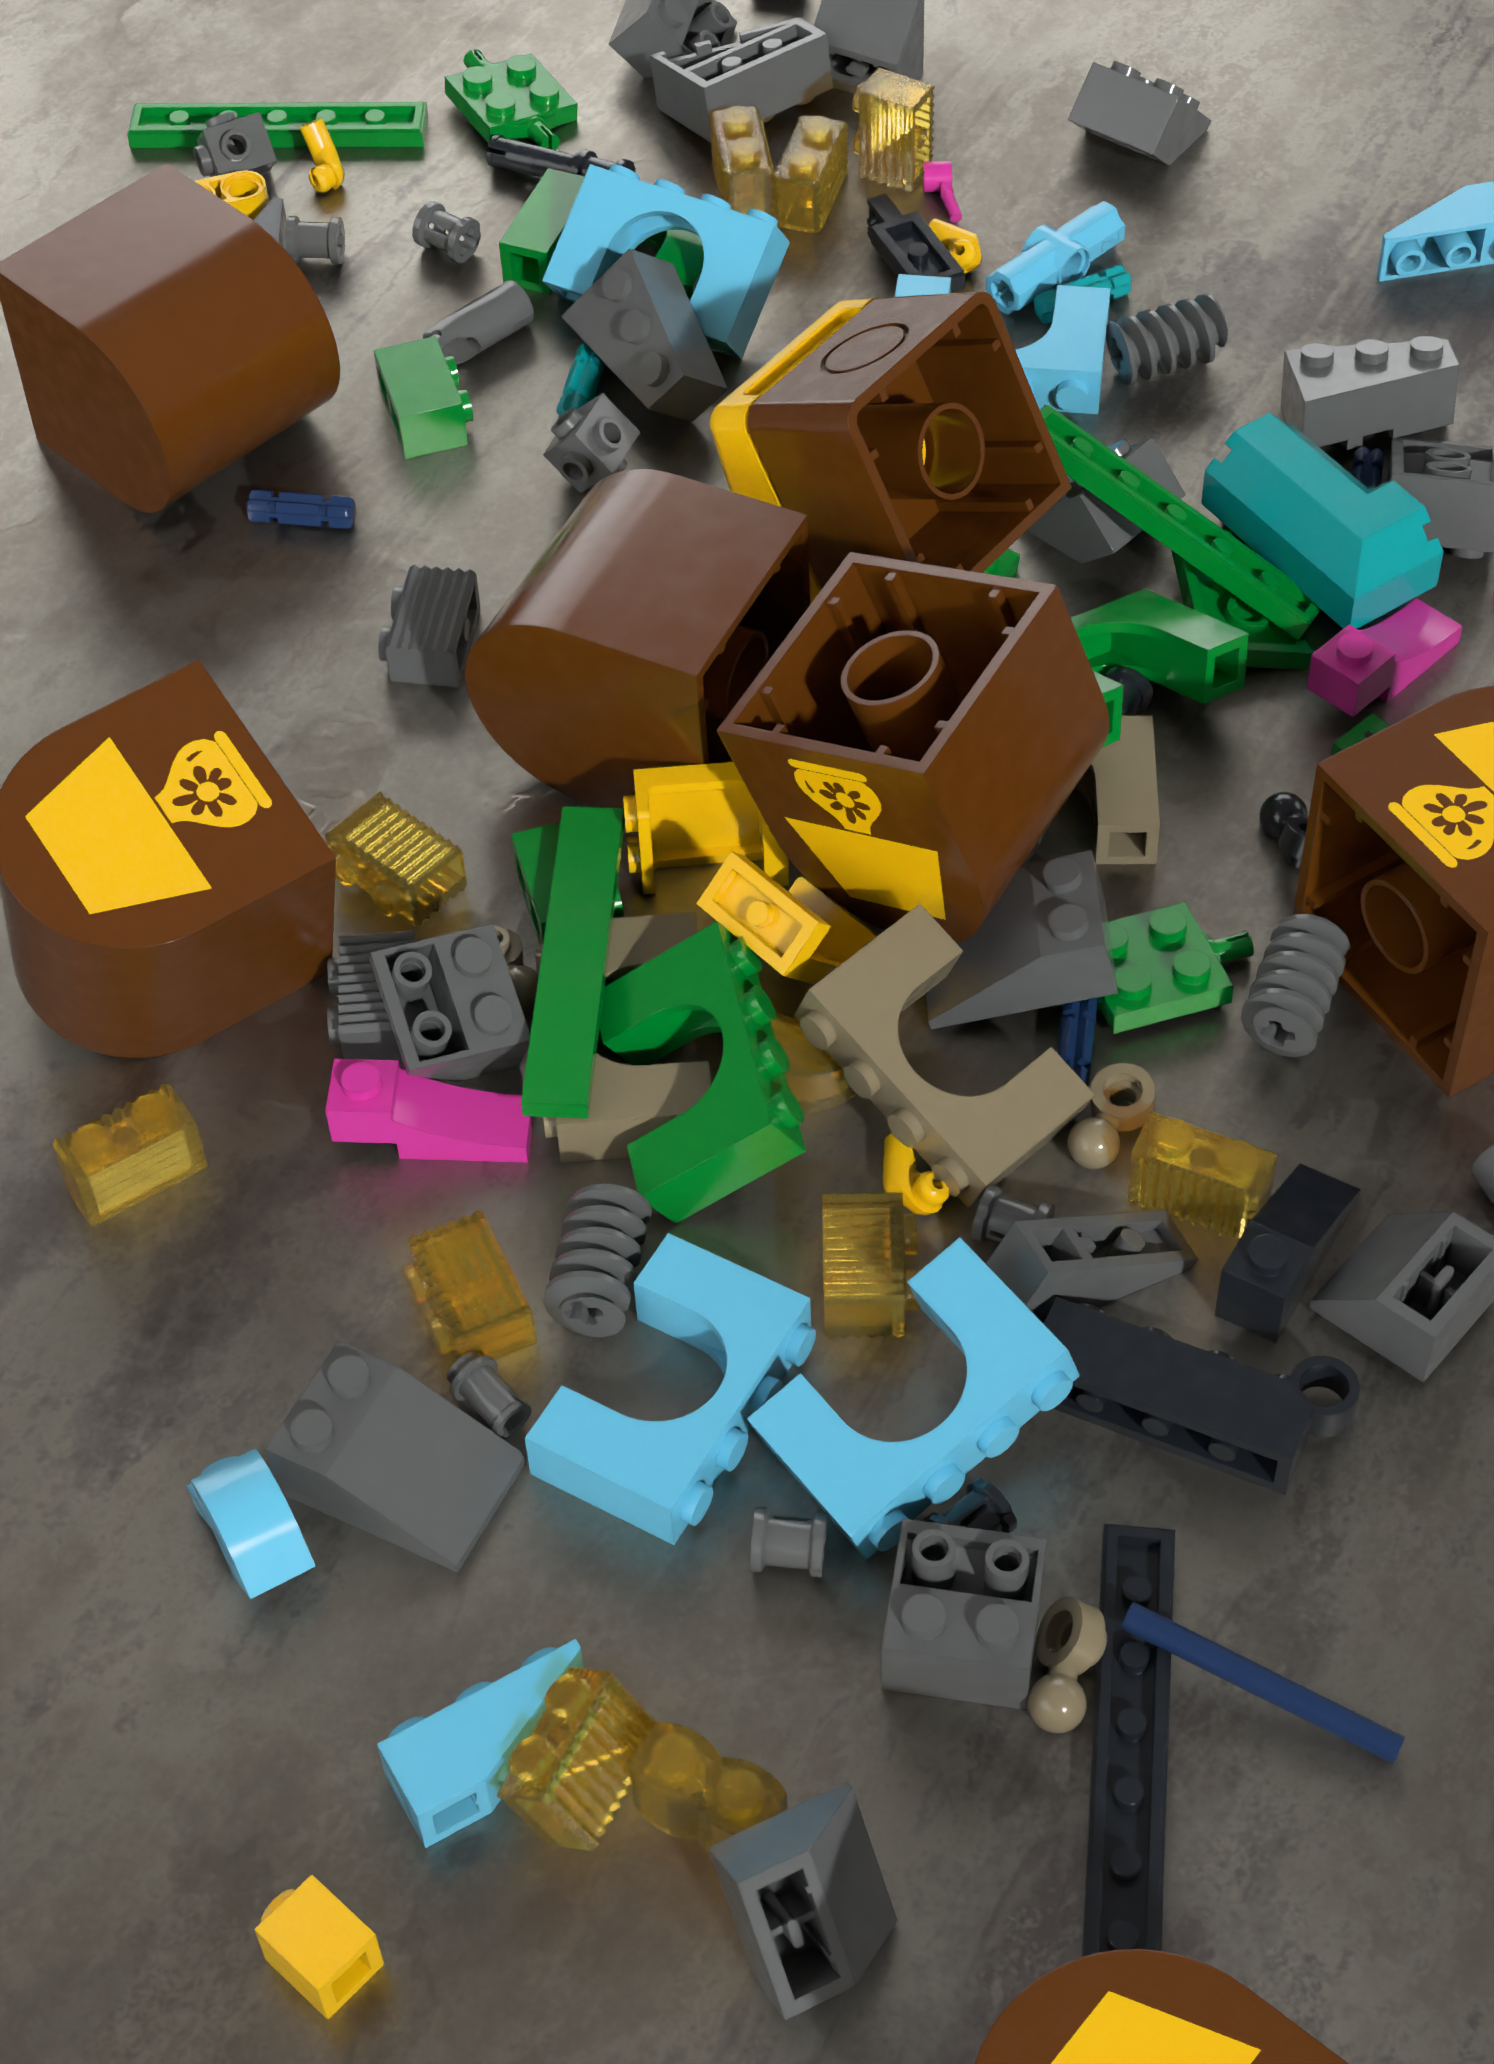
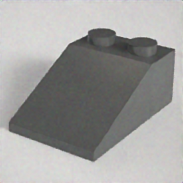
(1453, 486)
(1035, 948)
(392, 1458)

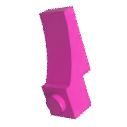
(1382, 658)
(423, 1116)

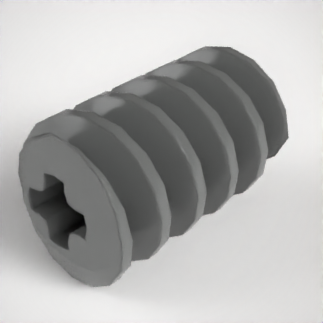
(1164, 335)
(1295, 984)
(597, 1259)

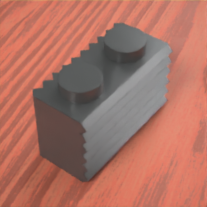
(430, 626)
(361, 1017)

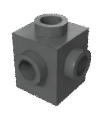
(242, 135)
(580, 443)

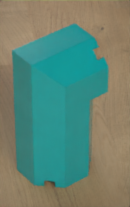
(1336, 539)

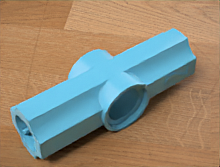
(1055, 256)

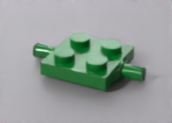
(511, 98)
(1167, 967)

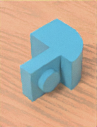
(251, 1522)

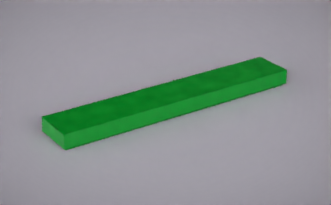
(347, 122)
(1179, 526)
(573, 964)

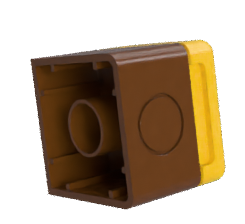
(896, 434)

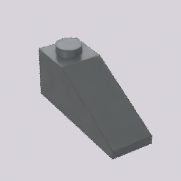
(1089, 1257)

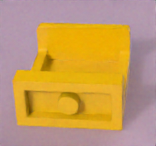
(696, 819)
(792, 930)

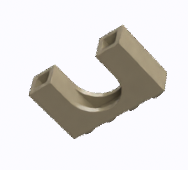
(1125, 796)
(624, 1097)
(960, 1137)

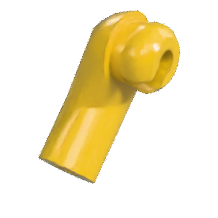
(328, 167)
(919, 1190)

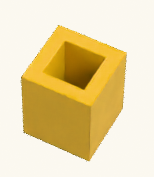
(318, 1945)

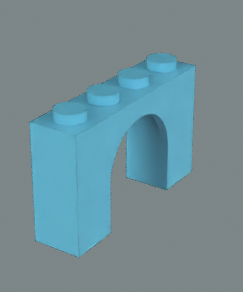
(621, 212)
(1068, 359)
(665, 1470)
(876, 1484)

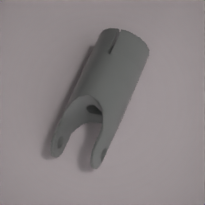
(483, 322)

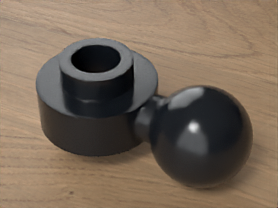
(1286, 818)

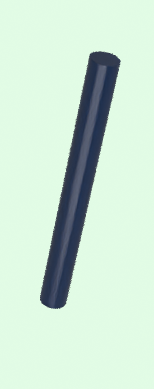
(1263, 1682)

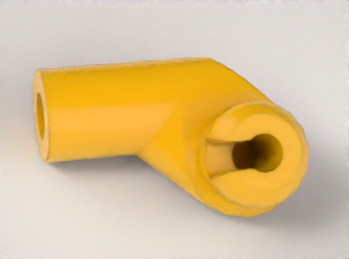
(960, 243)

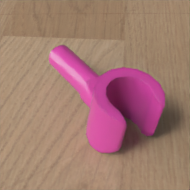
(939, 179)

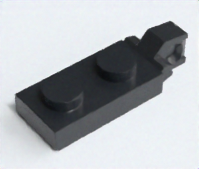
(910, 243)

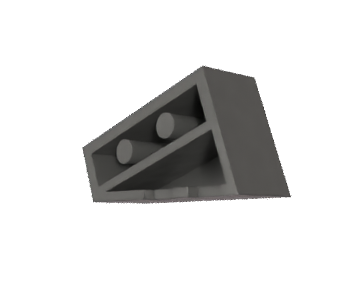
(767, 69)
(649, 336)
(1369, 389)

